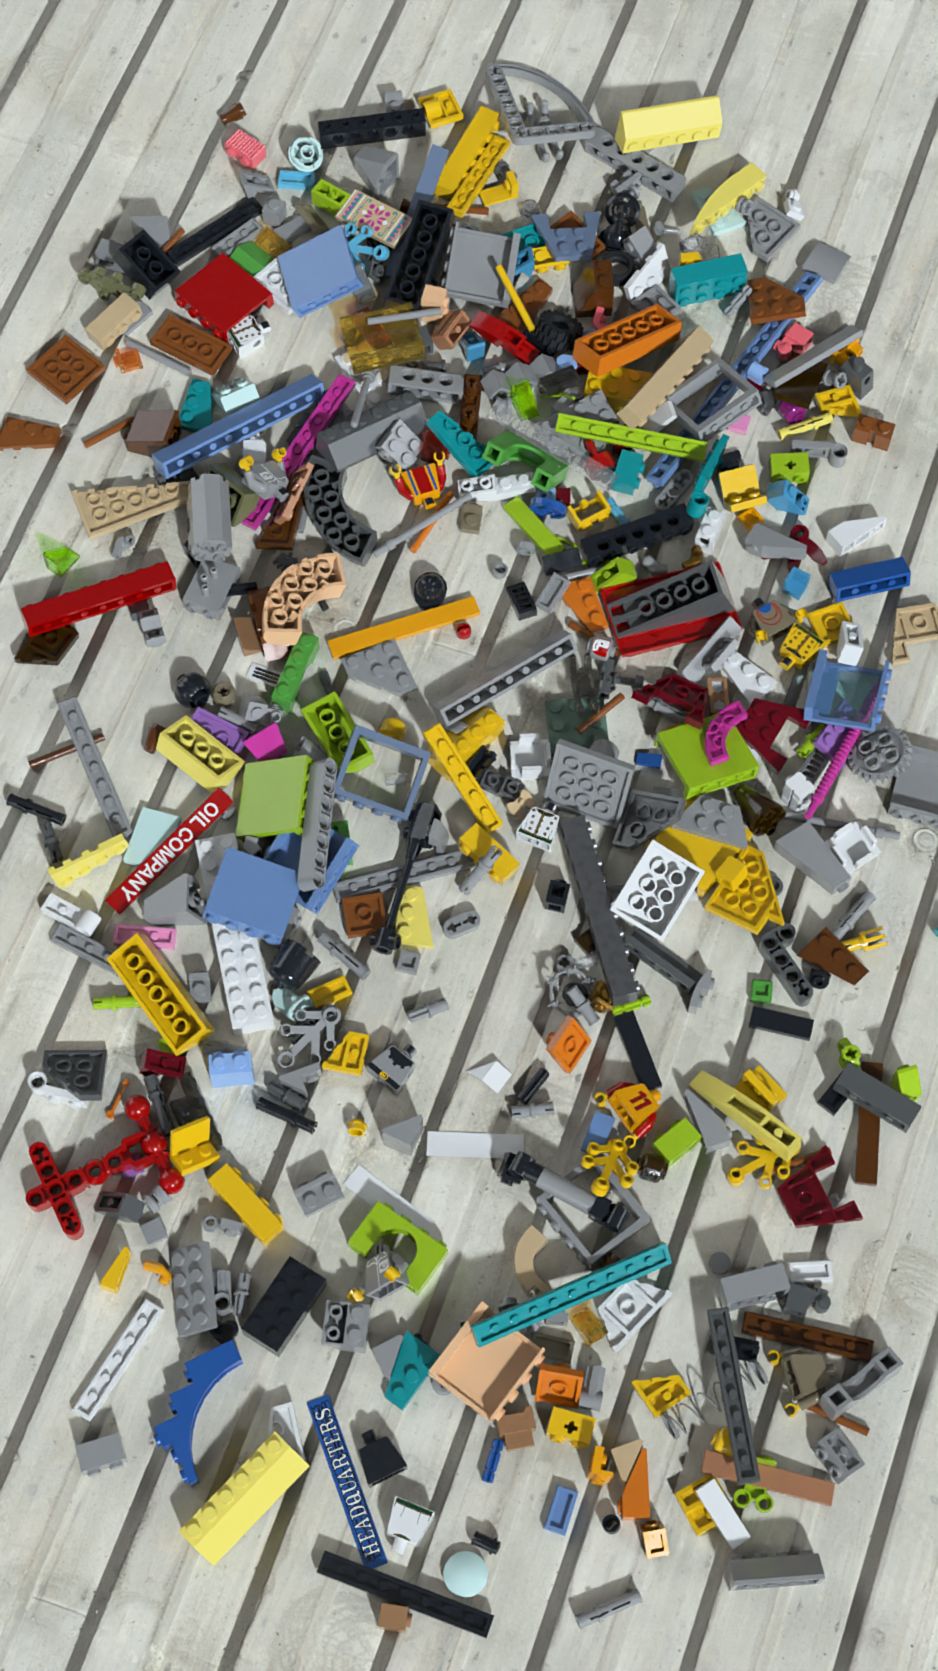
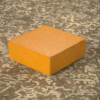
(750, 518)

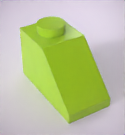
(614, 573)

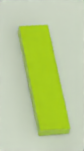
(533, 527)

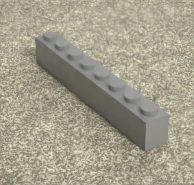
(504, 677)

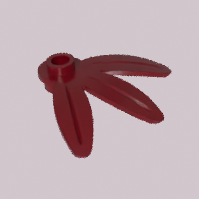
(813, 549)

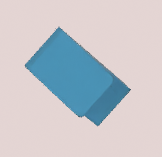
(525, 262)
(473, 346)

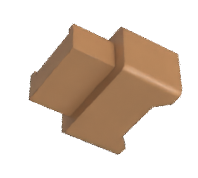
(517, 1429)

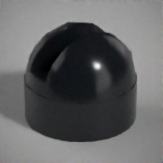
(608, 1521)

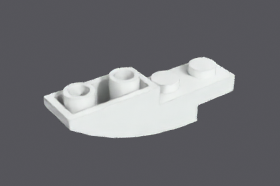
(494, 489)

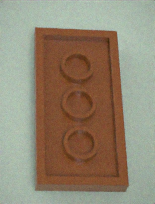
(191, 345)

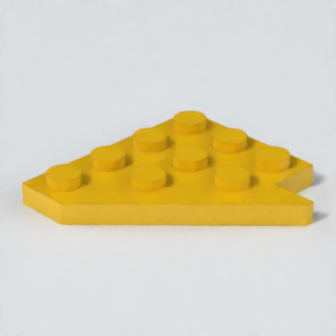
(753, 899)

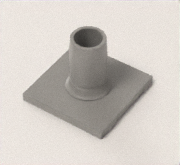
(589, 781)

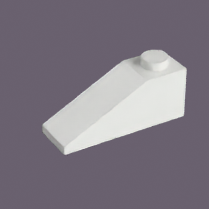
(852, 533)

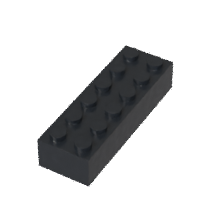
(420, 254)

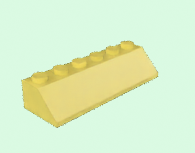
(669, 124)
(244, 1498)

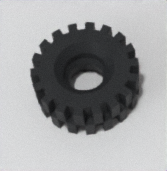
(558, 330)

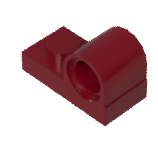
(162, 1064)

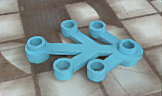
(354, 247)

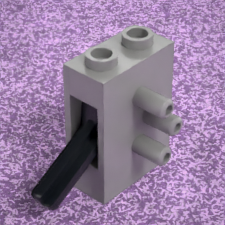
(213, 588)

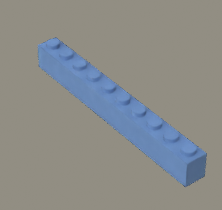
(238, 426)

